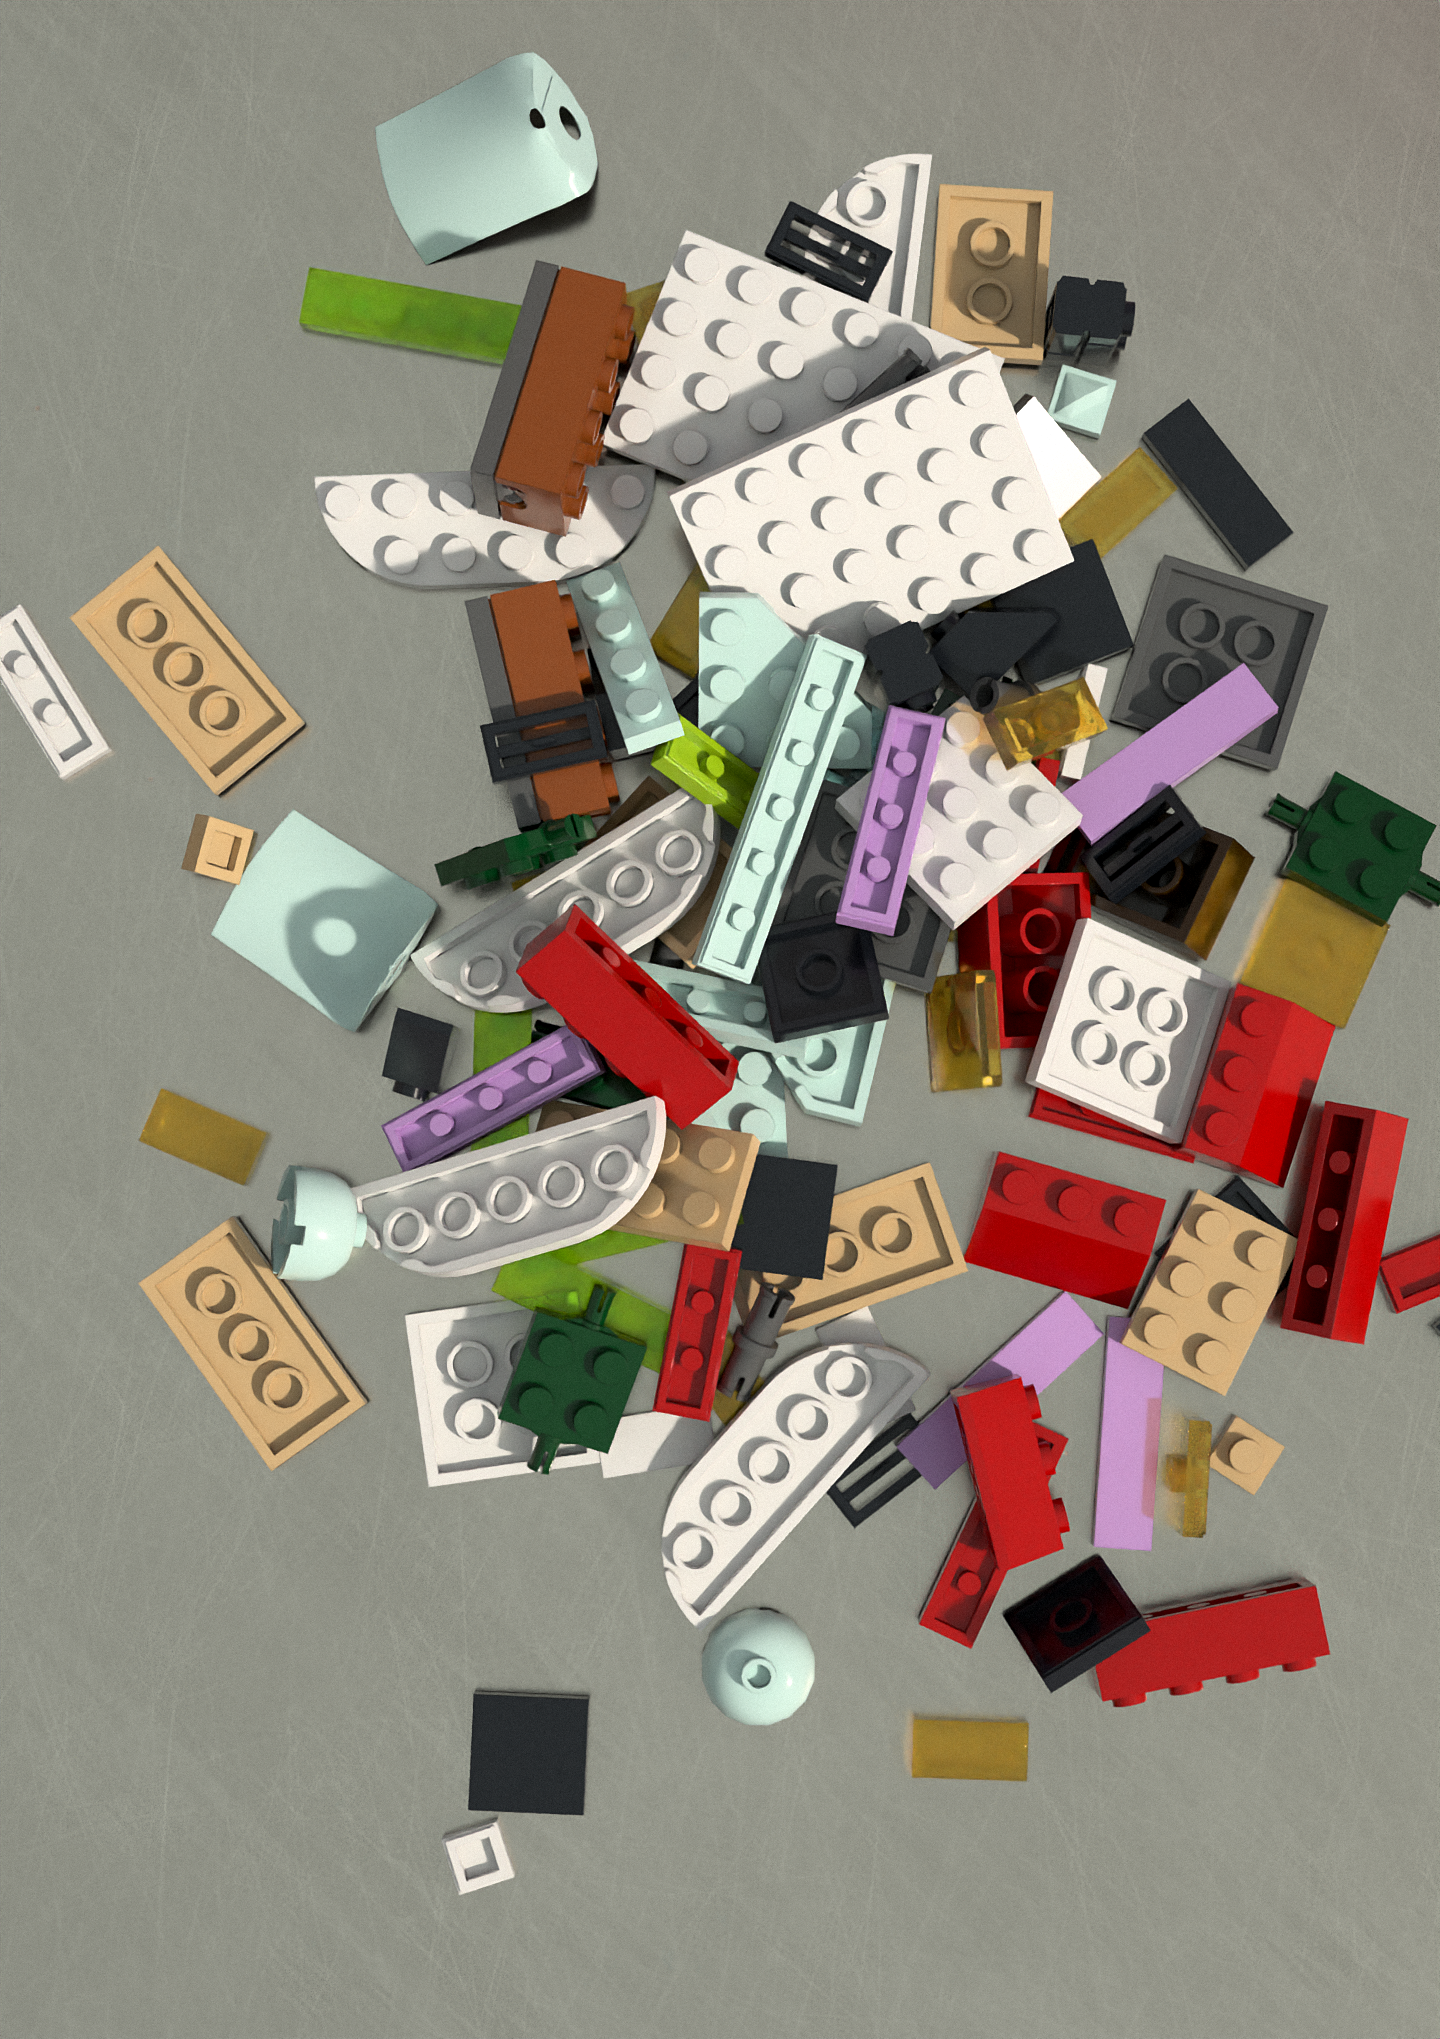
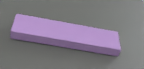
(1170, 752)
(890, 820)
(492, 1099)
(1035, 1353)
(1127, 1445)

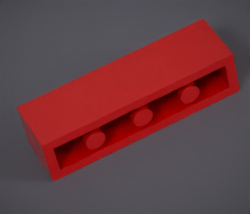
(627, 1016)
(1344, 1222)
(1215, 1640)

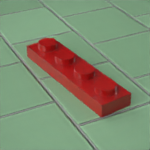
(969, 1575)

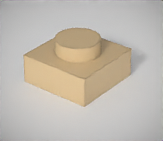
(217, 849)
(1244, 1454)

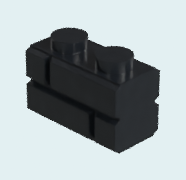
(1087, 320)
(902, 668)

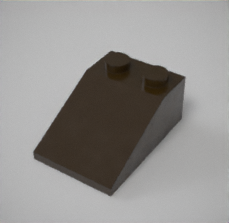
(1181, 902)

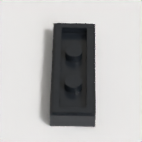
(1217, 484)

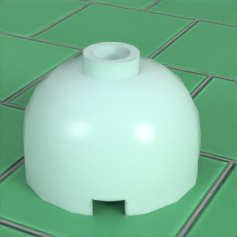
(315, 1225)
(758, 1667)

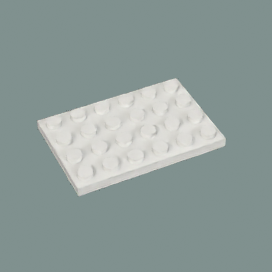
(751, 358)
(882, 510)

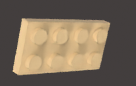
(187, 670)
(695, 1186)
(879, 1246)
(252, 1343)

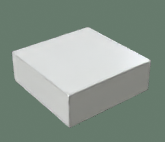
(478, 1856)

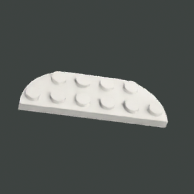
(889, 208)
(430, 535)
(626, 882)
(516, 1193)
(776, 1466)

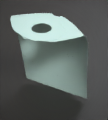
(476, 161)
(324, 920)

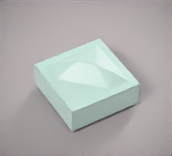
(1081, 400)

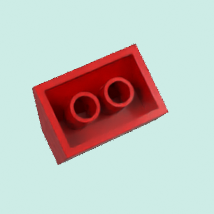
(1025, 941)
(1257, 1086)
(1063, 1229)
(1010, 1470)

